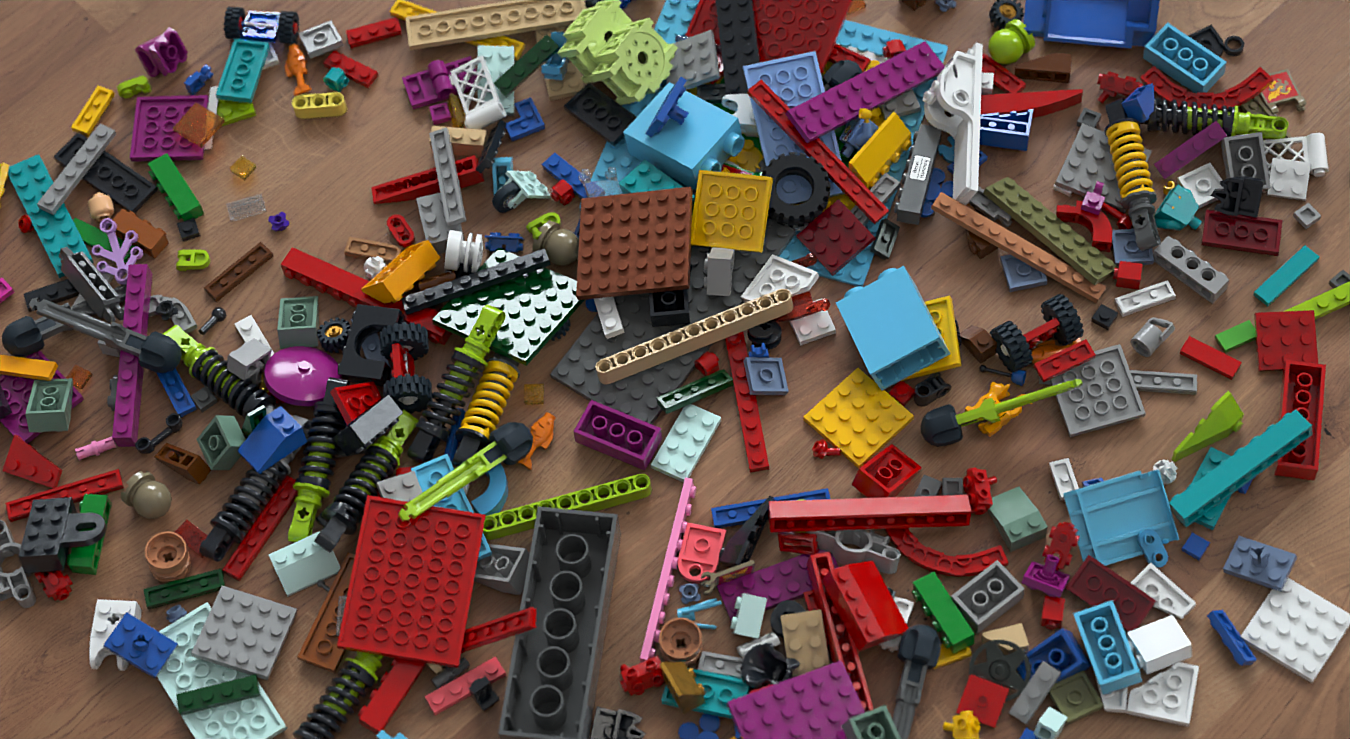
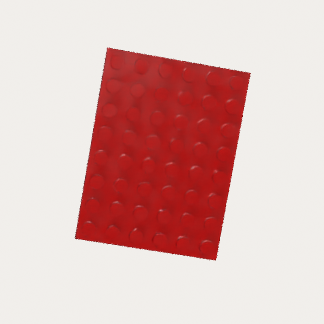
(784, 26)
(411, 583)

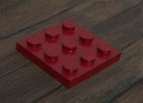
(835, 237)

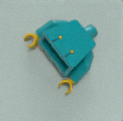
(1177, 209)

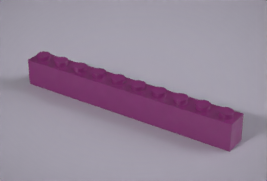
(130, 372)

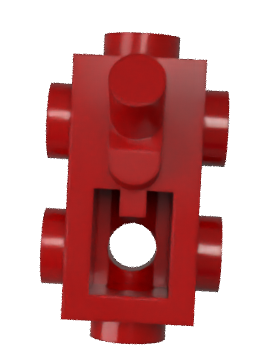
(1114, 85)
(977, 487)
(1063, 539)
(56, 584)
(641, 676)

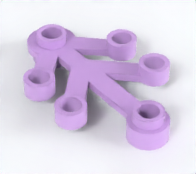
(118, 253)

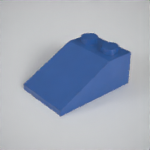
(272, 440)
(1060, 652)

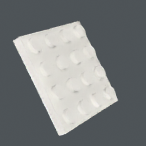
(1297, 629)

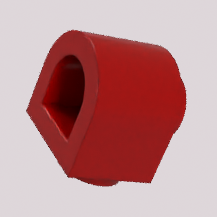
(893, 48)
(562, 192)
(707, 363)

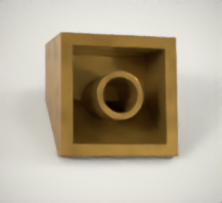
(682, 685)

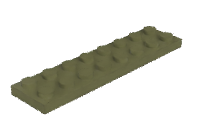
(1051, 230)

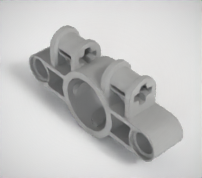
(873, 546)
(18, 582)

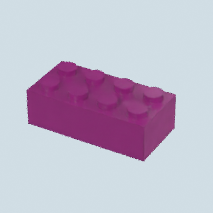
(617, 435)

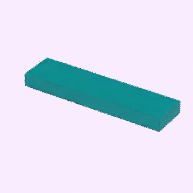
(1286, 275)

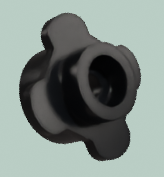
(166, 305)

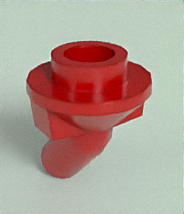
(25, 224)
(820, 449)

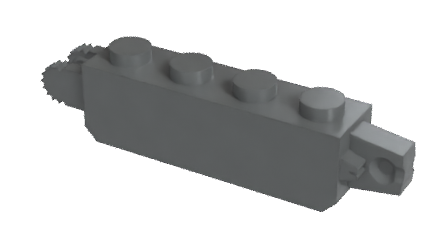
(91, 285)

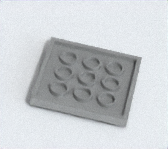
(1091, 162)
(1105, 396)
(244, 632)

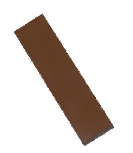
(238, 271)

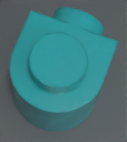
(336, 79)

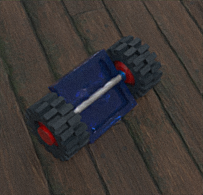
(261, 25)

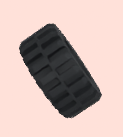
(813, 173)

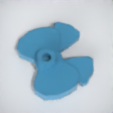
(947, 152)

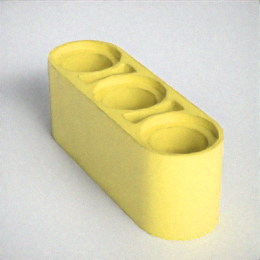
(308, 105)

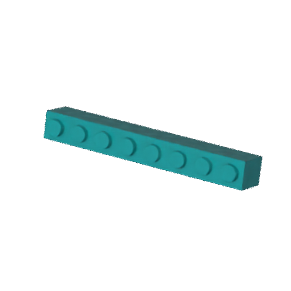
(1240, 468)

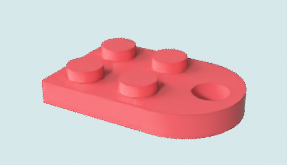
(700, 551)

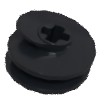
(766, 333)
(783, 608)

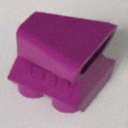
(162, 53)

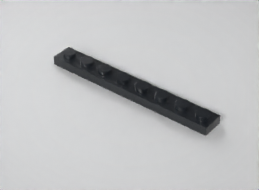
(475, 281)

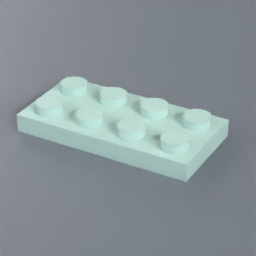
(498, 61)
(686, 442)

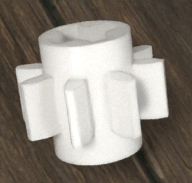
(374, 266)
(1167, 470)

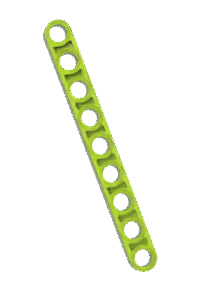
(574, 500)

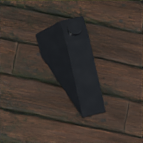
(743, 543)

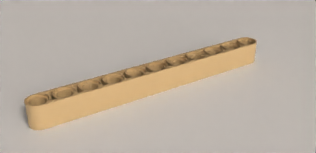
(694, 336)

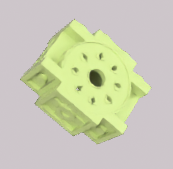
(590, 34)
(647, 61)

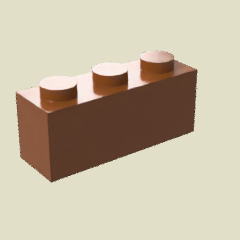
(150, 239)

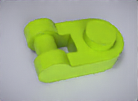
(133, 87)
(533, 226)
(198, 259)

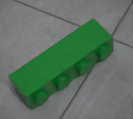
(175, 187)
(86, 559)
(943, 612)

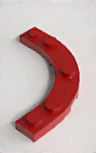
(1231, 97)
(943, 564)

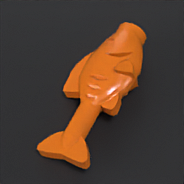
(296, 66)
(1048, 349)
(542, 436)

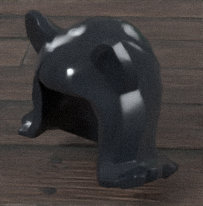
(765, 666)

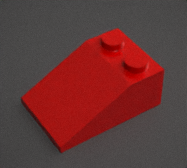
(886, 474)

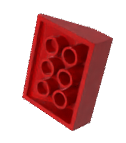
(864, 604)

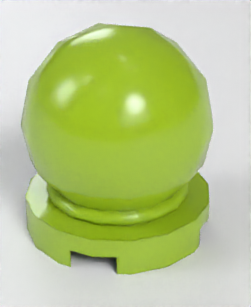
(1010, 43)

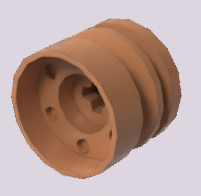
(168, 557)
(680, 632)

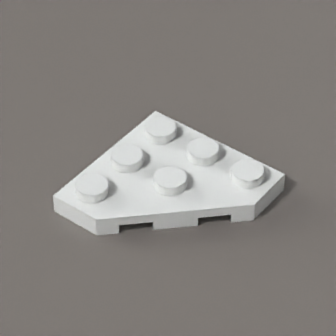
(780, 274)
(1166, 695)

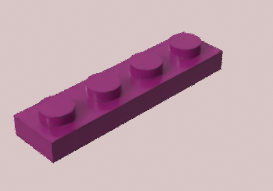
(1190, 149)

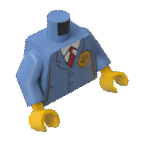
(857, 132)

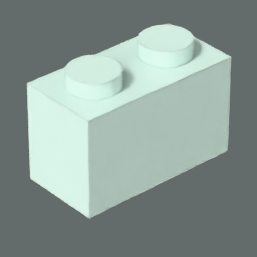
(748, 616)

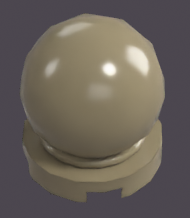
(559, 244)
(147, 496)

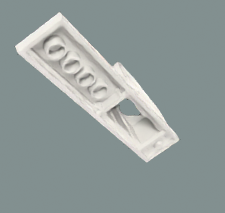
(959, 93)

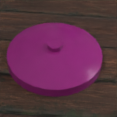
(300, 374)

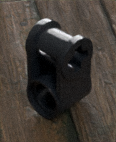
(933, 387)

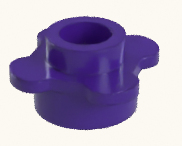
(279, 226)

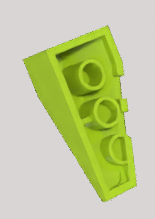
(1221, 422)

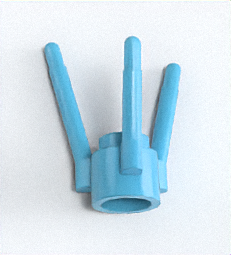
(688, 612)

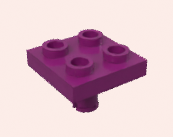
(1045, 577)

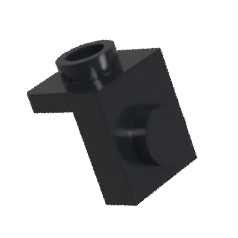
(483, 693)

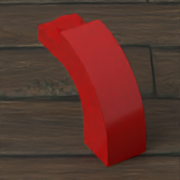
(1096, 224)

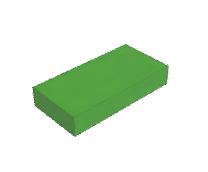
(1236, 336)

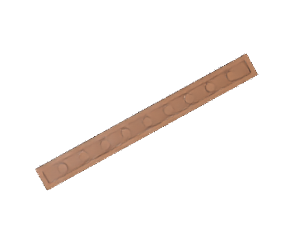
(1017, 247)

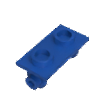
(511, 241)

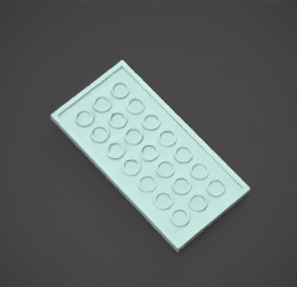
(182, 673)

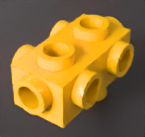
(963, 726)

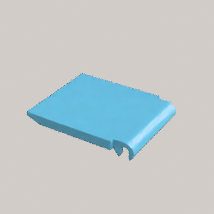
(1116, 511)

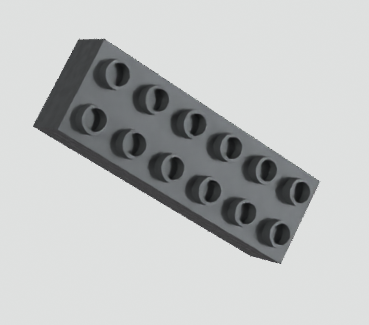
(560, 660)

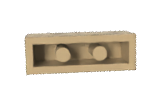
(465, 141)

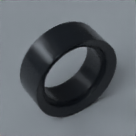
(1231, 52)

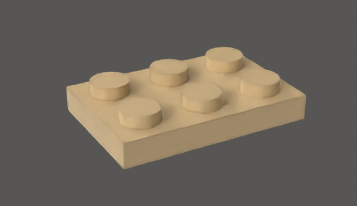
(805, 640)

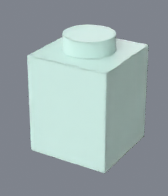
(1050, 724)

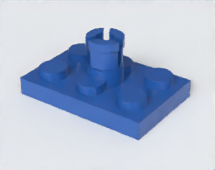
(669, 109)
(140, 645)

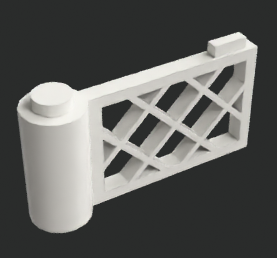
(484, 112)
(1312, 148)

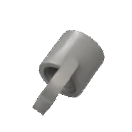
(1151, 337)

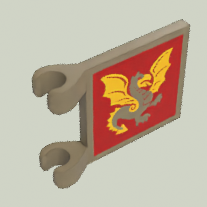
(1282, 91)
(726, 575)

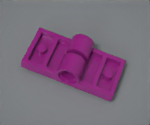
(434, 84)

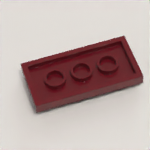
(1242, 233)
(1099, 585)

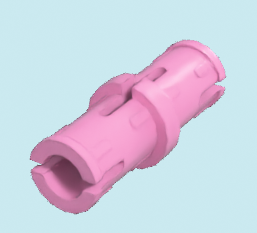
(95, 448)

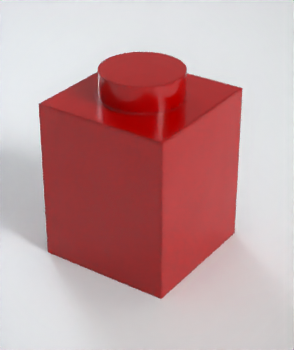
(1128, 275)
(1052, 612)

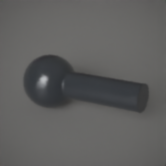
(217, 315)

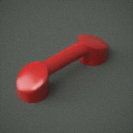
(1124, 220)

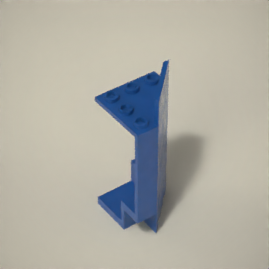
(1093, 21)

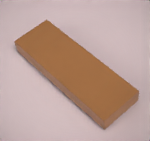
(367, 249)

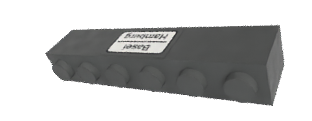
(919, 174)

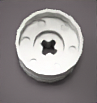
(463, 251)

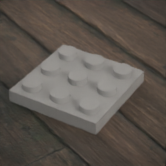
(695, 61)

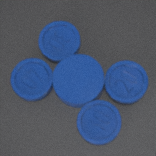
(934, 190)
(708, 724)

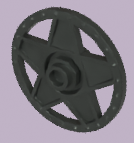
(1002, 668)

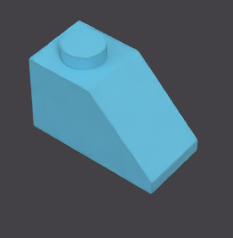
(499, 168)

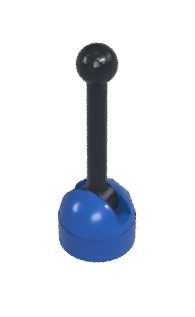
(1017, 377)

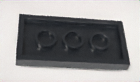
(600, 113)

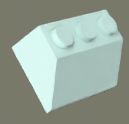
(303, 564)

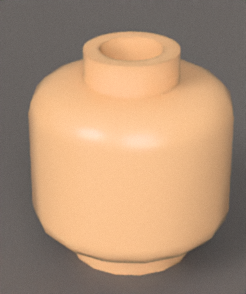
(100, 207)

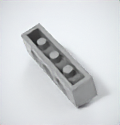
(1211, 289)

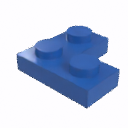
(529, 120)

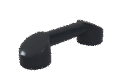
(174, 424)

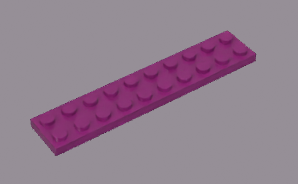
(866, 91)

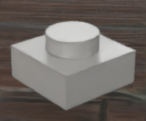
(1307, 216)

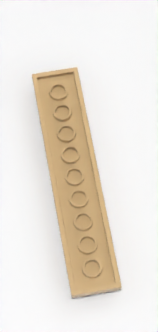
(489, 21)

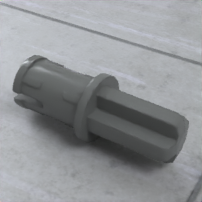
(449, 673)

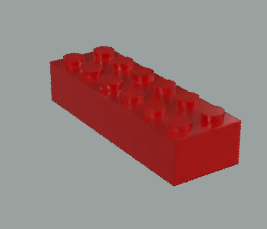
(1304, 391)

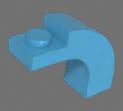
(556, 66)
(495, 496)

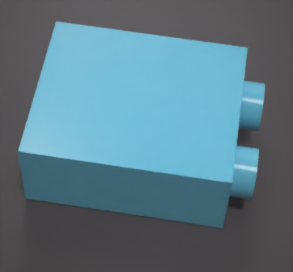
(682, 150)
(892, 327)

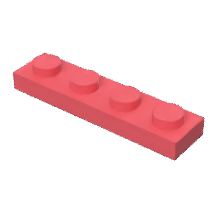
(459, 688)

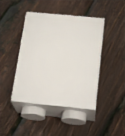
(1159, 644)

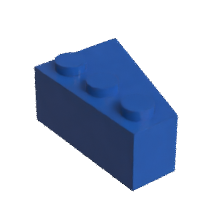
(1006, 130)

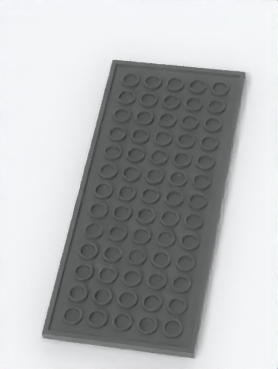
(638, 392)

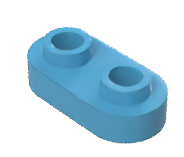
(1153, 548)

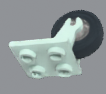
(518, 188)

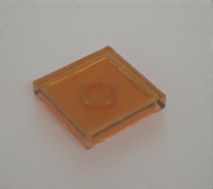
(198, 124)

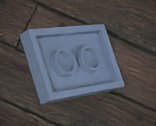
(1260, 563)

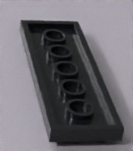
(737, 41)
(110, 176)

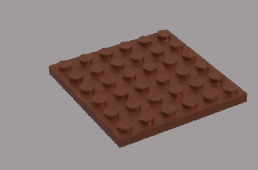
(634, 243)

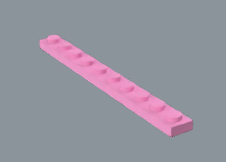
(667, 579)

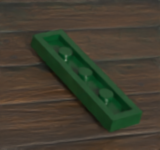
(526, 65)
(695, 391)
(184, 589)
(218, 695)

